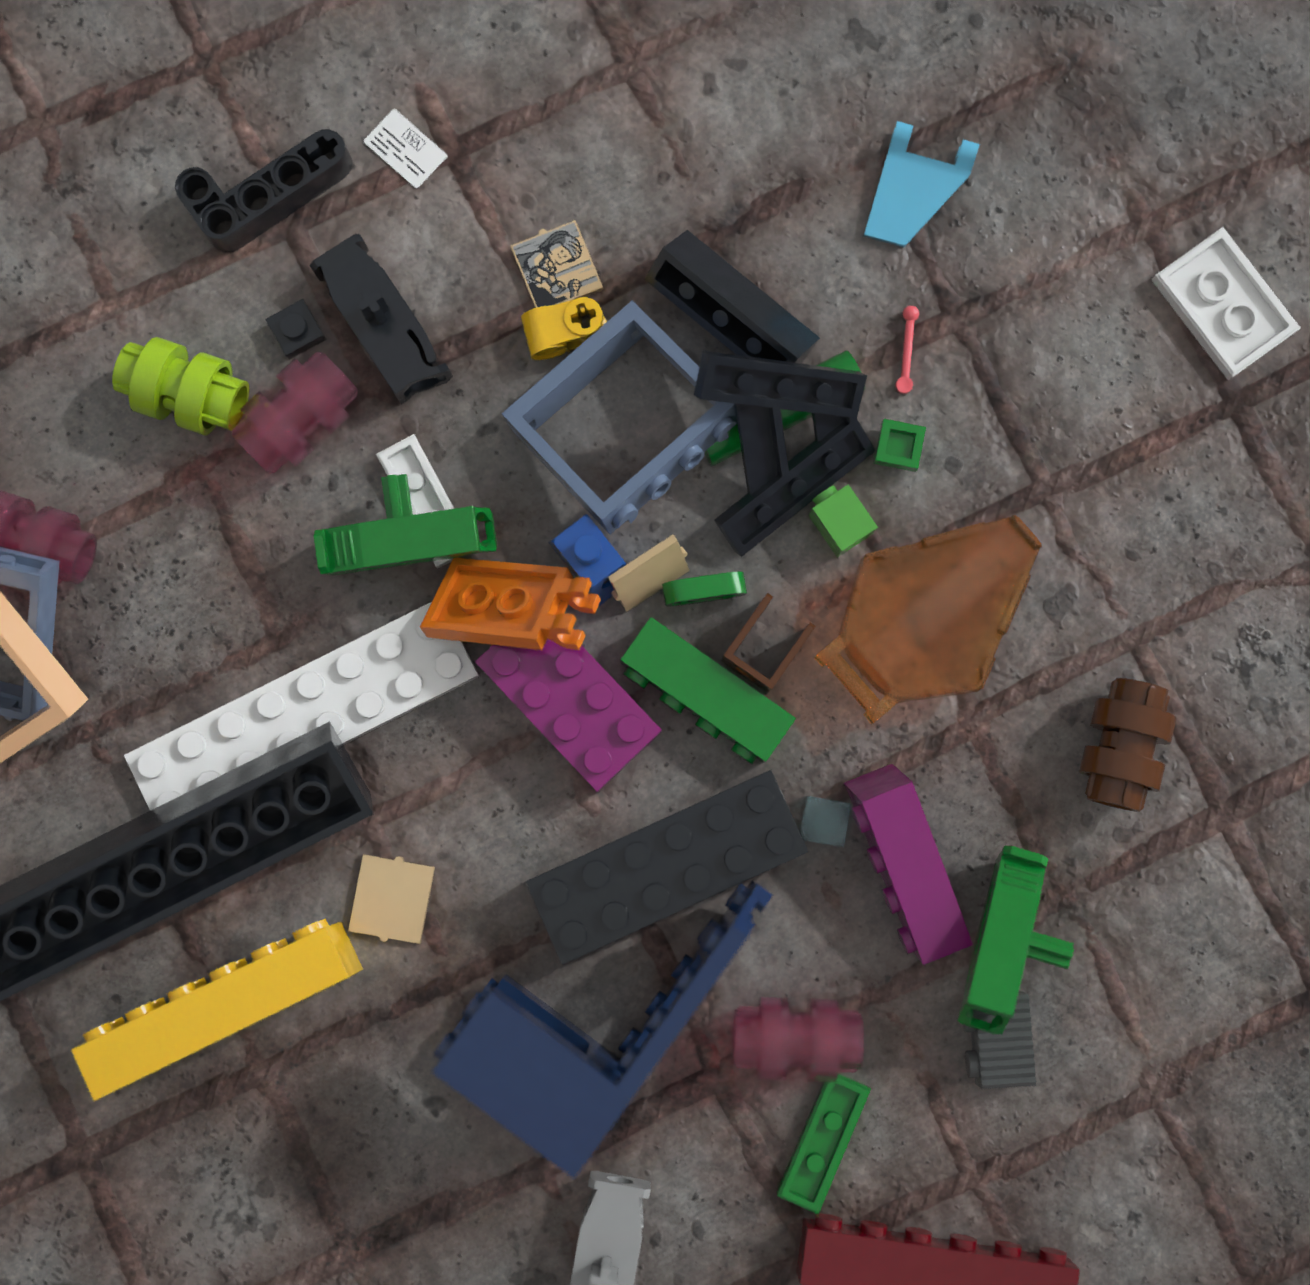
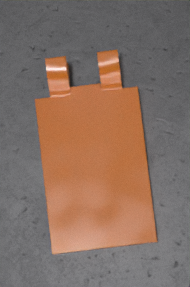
(509, 604)

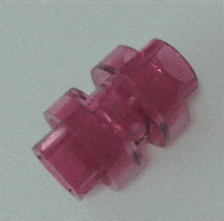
(312, 396)
(47, 534)
(818, 1039)

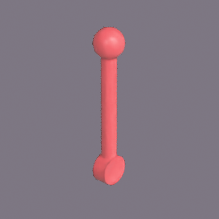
(904, 383)

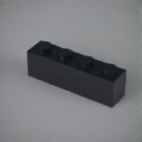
(728, 303)

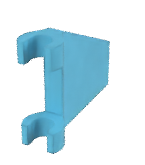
(913, 188)

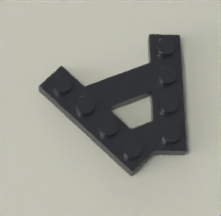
(774, 484)

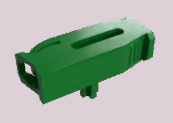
(403, 536)
(1008, 939)

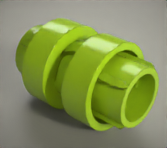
(164, 381)

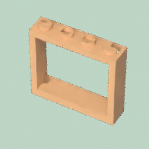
(43, 673)

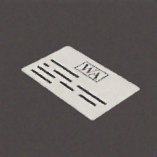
(405, 148)

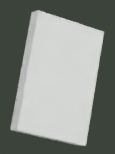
(1225, 303)

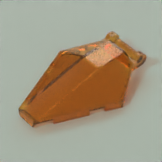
(931, 614)

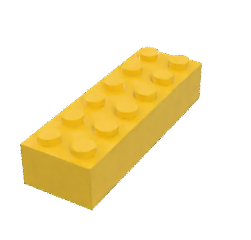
(209, 1012)

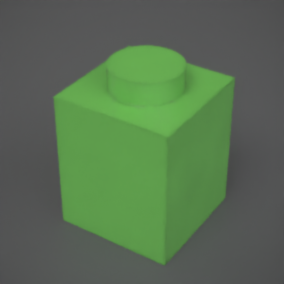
(841, 519)

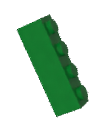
(707, 691)

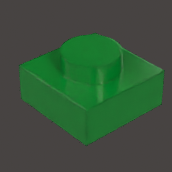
(899, 445)

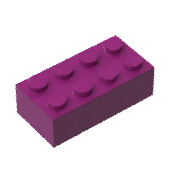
(573, 706)

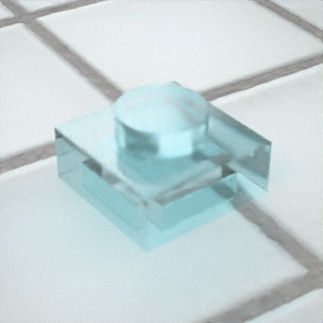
(825, 821)

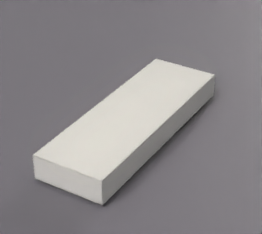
(424, 486)

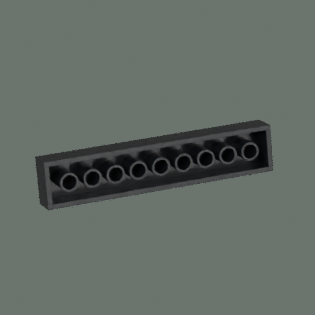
(177, 856)

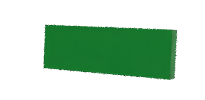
(823, 1143)

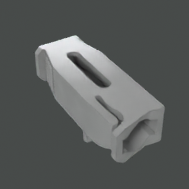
(610, 1231)

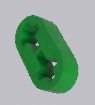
(704, 589)

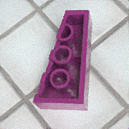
(909, 863)

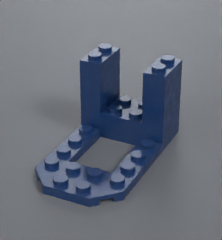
(553, 1078)

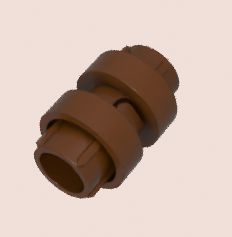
(1131, 726)

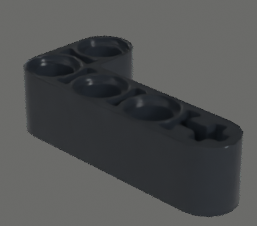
(267, 183)

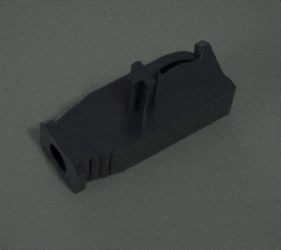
(380, 318)

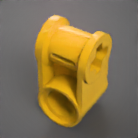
(558, 327)

